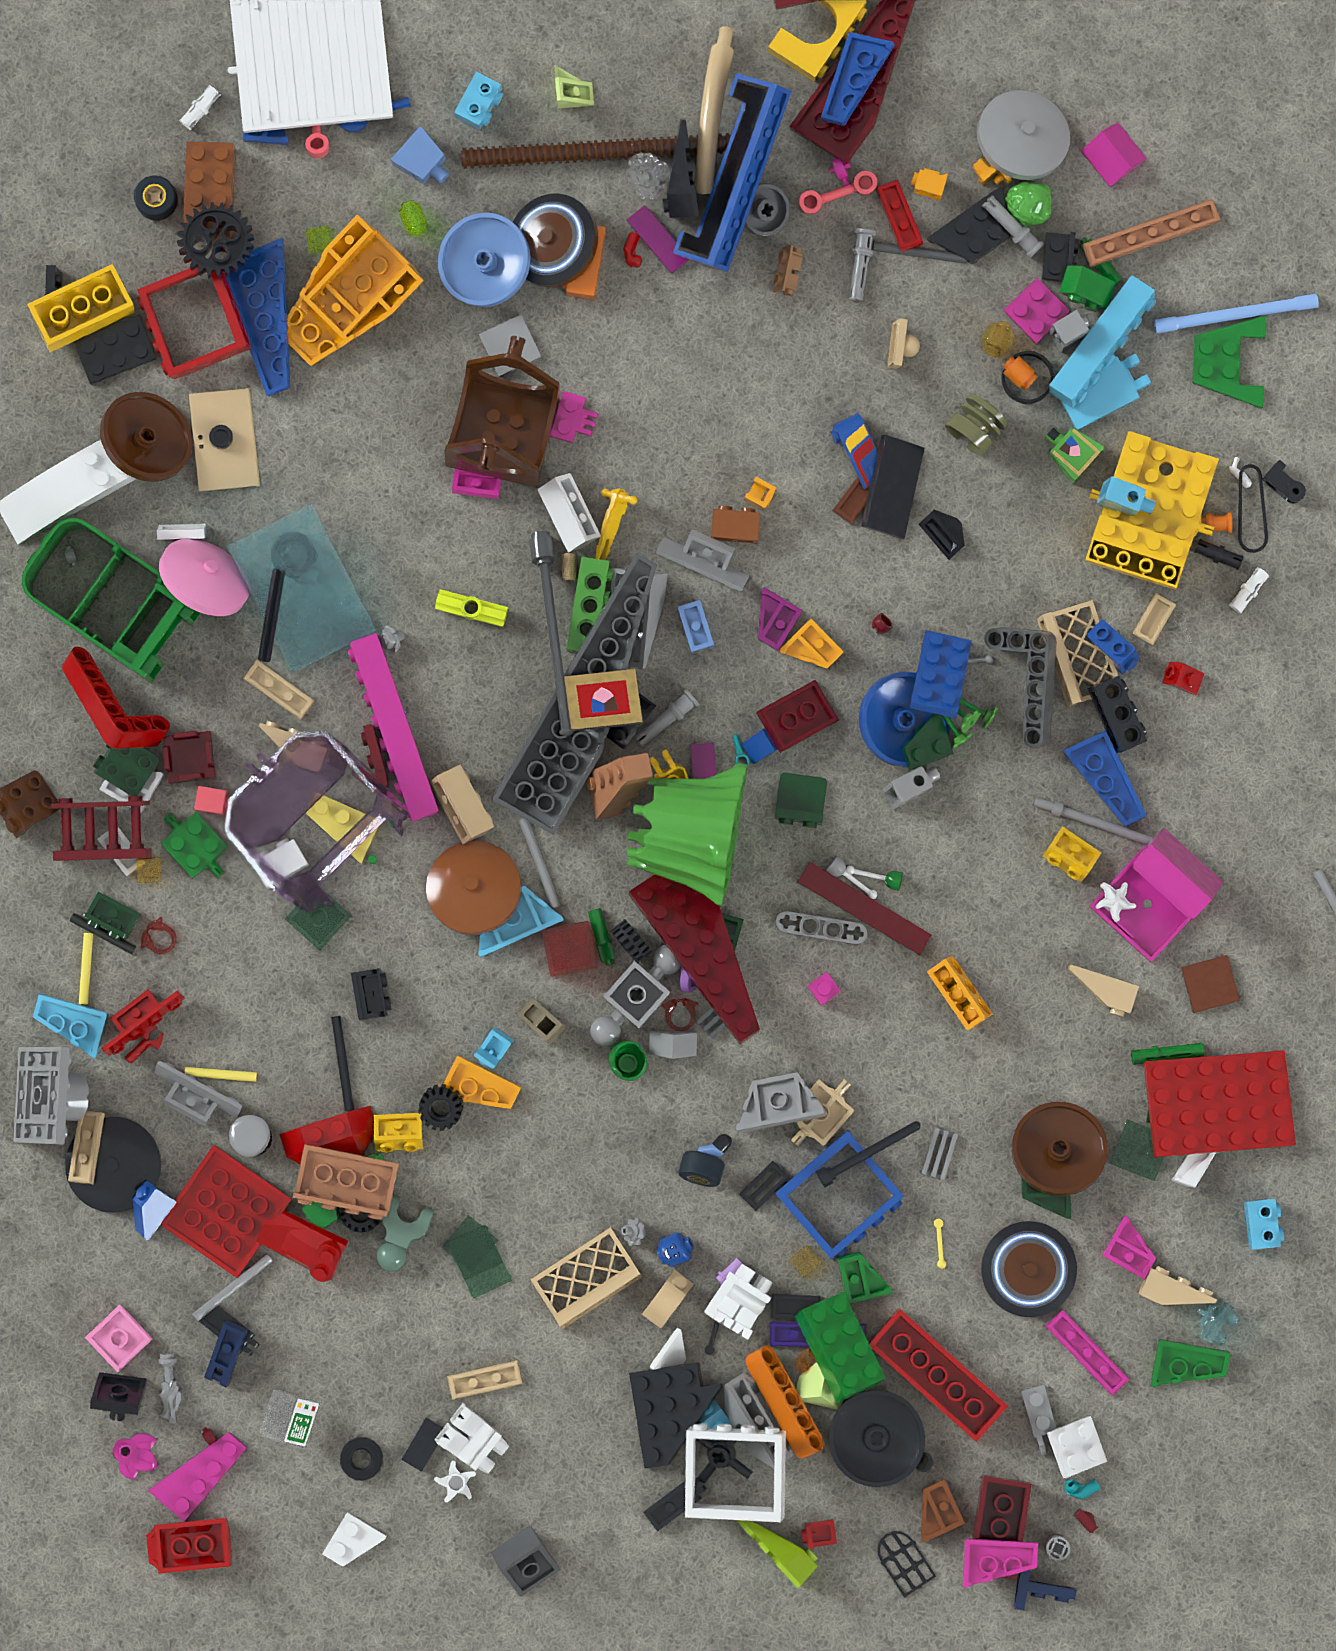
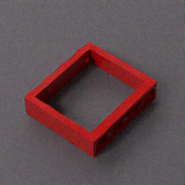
(231, 311)

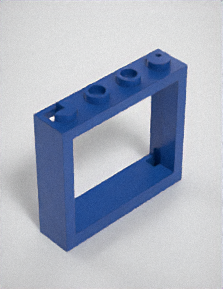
(858, 1233)

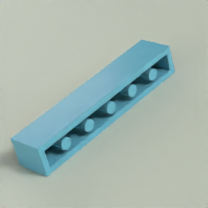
(1102, 341)

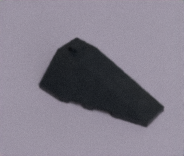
(680, 190)

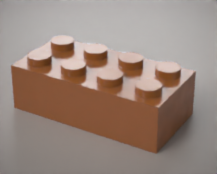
(209, 178)

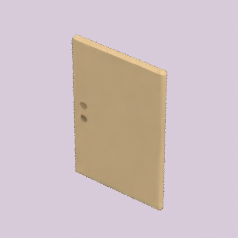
(230, 466)

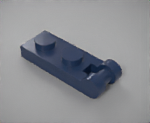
(226, 1353)

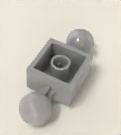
(606, 1029)

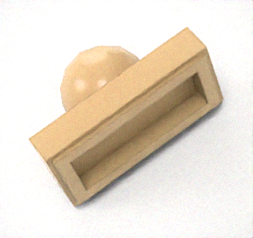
(901, 344)

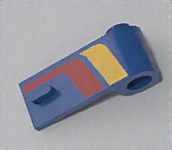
(858, 445)

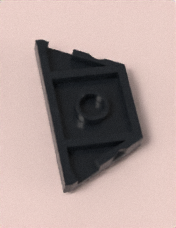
(973, 231)

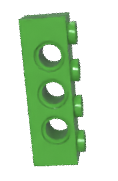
(589, 569)

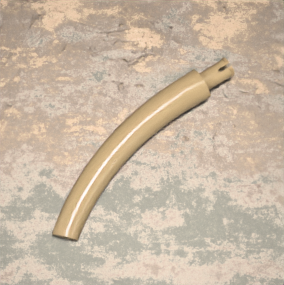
(711, 110)

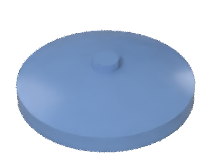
(484, 259)

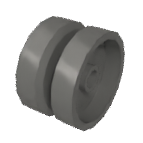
(768, 211)

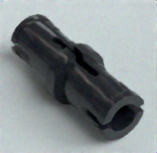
(1219, 554)

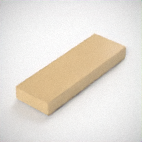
(278, 689)
(86, 1148)
(484, 1379)

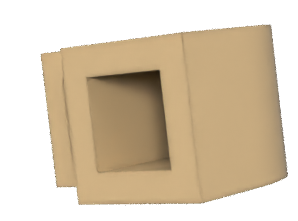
(667, 1299)

